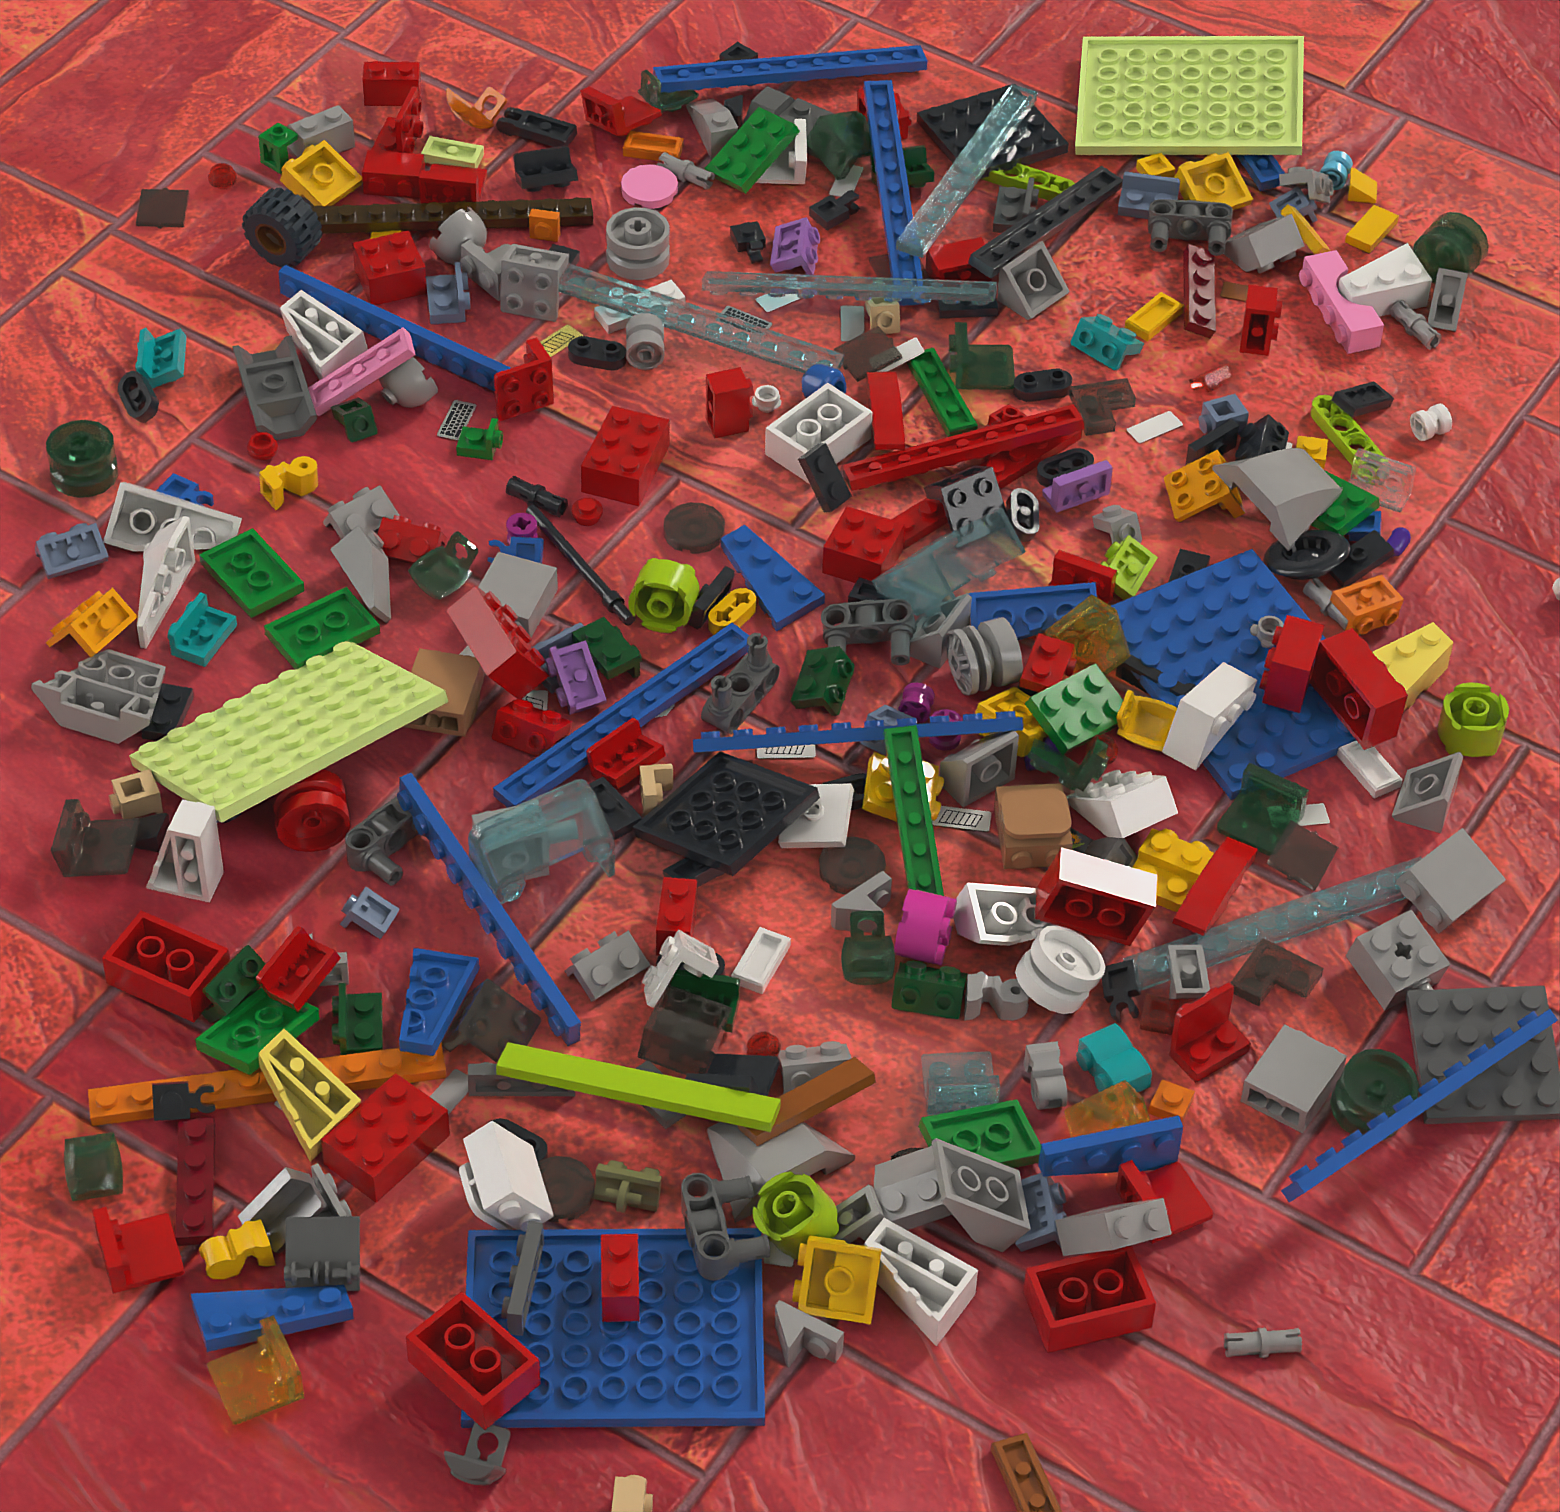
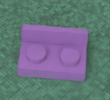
(795, 246)
(1079, 486)

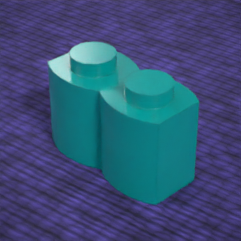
(1113, 1059)

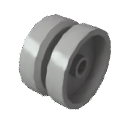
(637, 243)

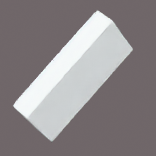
(1369, 769)
(761, 960)

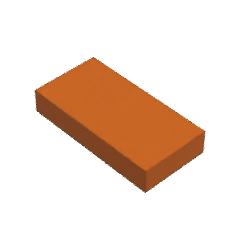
(651, 146)

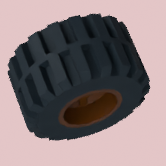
(282, 227)

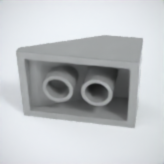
(981, 1195)

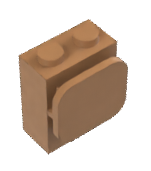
(461, 679)
(1032, 824)

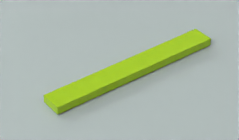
(639, 1087)

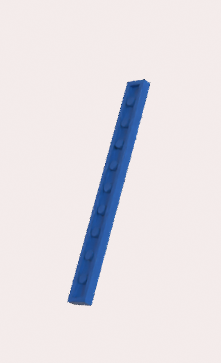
(790, 68)
(891, 177)
(382, 324)
(642, 704)
(843, 732)
(492, 914)
(1408, 1109)

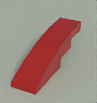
(887, 411)
(1215, 886)

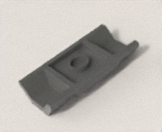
(788, 109)
(276, 390)

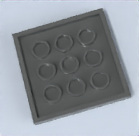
(1458, 1021)

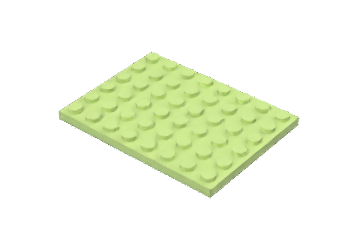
(1191, 95)
(287, 729)

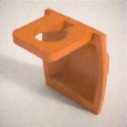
(473, 114)

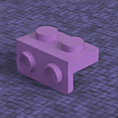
(576, 677)

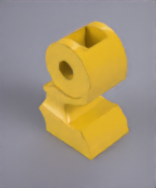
(298, 477)
(228, 1254)

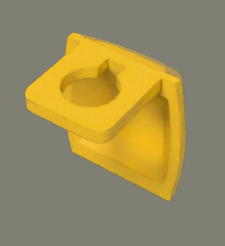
(1145, 721)

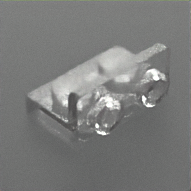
(1384, 478)

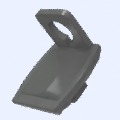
(470, 1467)

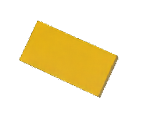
(1371, 229)
(1307, 233)
(1154, 316)

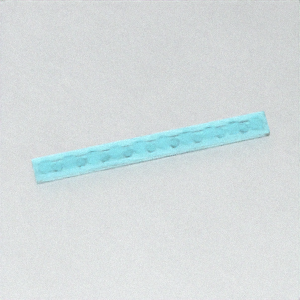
(966, 171)
(859, 287)
(696, 320)
(1280, 922)

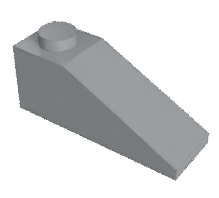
(713, 124)
(367, 569)

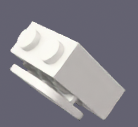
(503, 1179)

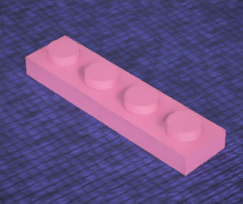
(362, 371)

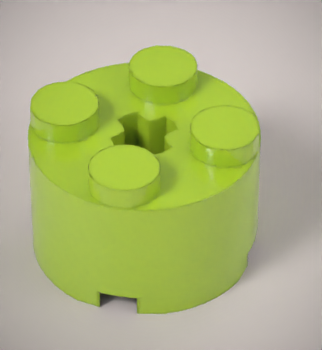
(664, 595)
(1472, 720)
(792, 1210)

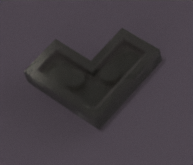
(1098, 399)
(1271, 966)

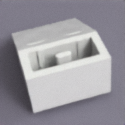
(1125, 802)

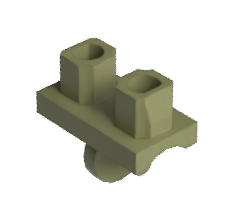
(627, 1186)

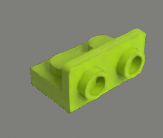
(1132, 565)

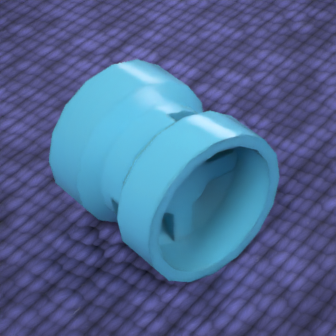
(1337, 166)

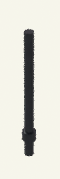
(610, 598)

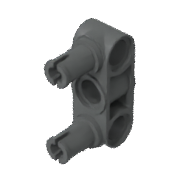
(1189, 222)
(871, 623)
(743, 688)
(379, 837)
(707, 1225)

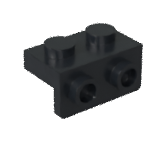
(544, 168)
(1261, 438)

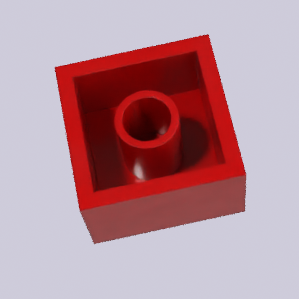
(389, 268)
(862, 546)
(1291, 663)

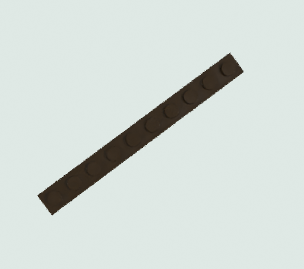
(431, 215)

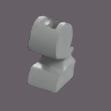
(1006, 998)
(1047, 1077)

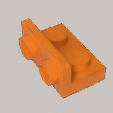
(1368, 604)

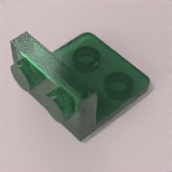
(840, 141)
(979, 365)
(1070, 773)
(1263, 809)

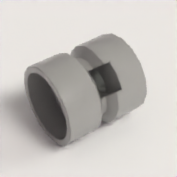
(645, 341)

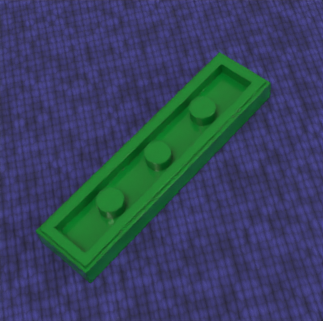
(942, 393)

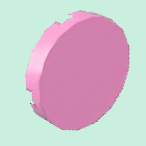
(649, 186)

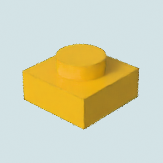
(1155, 165)
(1314, 447)

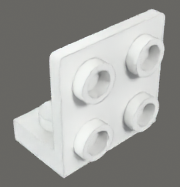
(791, 163)
(682, 948)

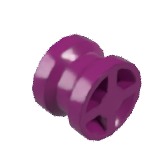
(521, 526)
(917, 701)
(946, 742)

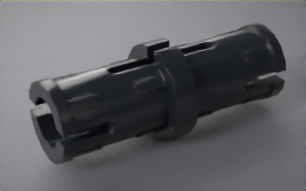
(537, 496)

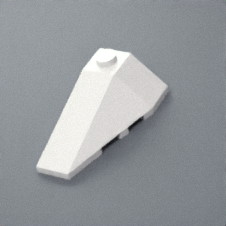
(143, 512)
(165, 569)
(997, 914)

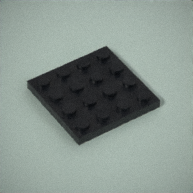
(956, 123)
(726, 813)

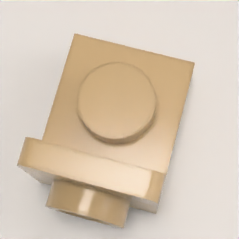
(883, 314)
(653, 781)

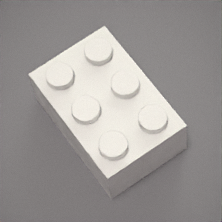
(821, 418)

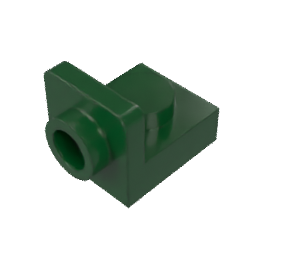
(357, 419)

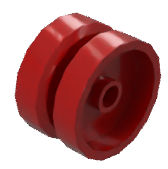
(312, 813)

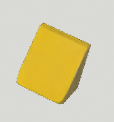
(1361, 187)

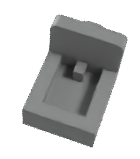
(1118, 523)

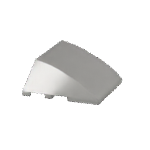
(1285, 488)
(104, 696)
(795, 1151)

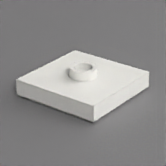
(824, 822)

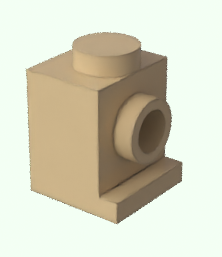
(135, 795)
(631, 1495)

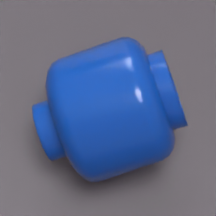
(819, 375)

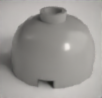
(457, 230)
(407, 385)

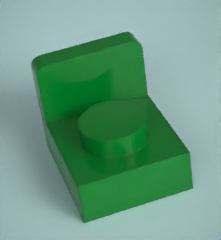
(274, 145)
(480, 442)

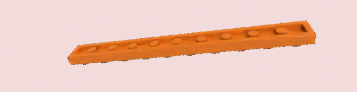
(237, 1088)

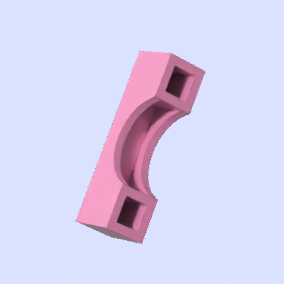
(1354, 324)

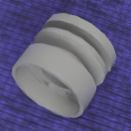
(984, 656)

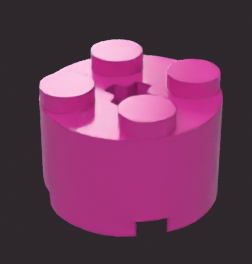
(925, 926)

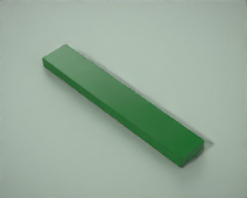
(912, 809)

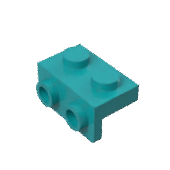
(1105, 341)
(161, 357)
(200, 631)

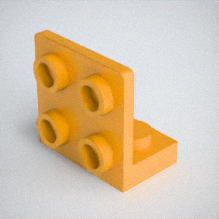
(1199, 487)
(95, 621)

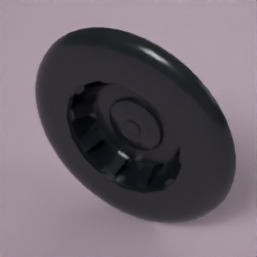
(1310, 557)

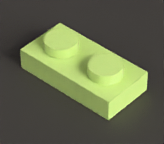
(452, 152)

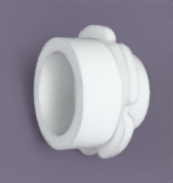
(766, 398)

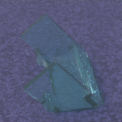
(950, 562)
(540, 835)

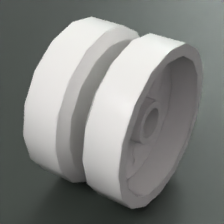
(1060, 969)

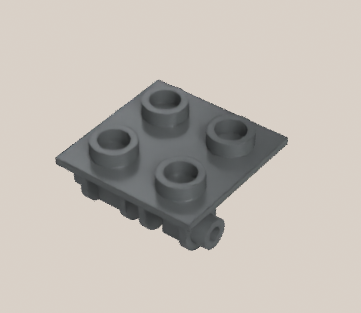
(323, 1252)

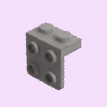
(484, 267)

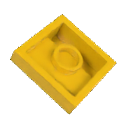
(320, 175)
(1214, 181)
(1014, 700)
(878, 789)
(1174, 863)
(837, 1279)

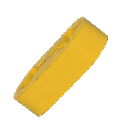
(727, 609)

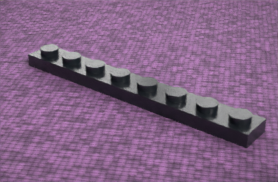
(1046, 221)

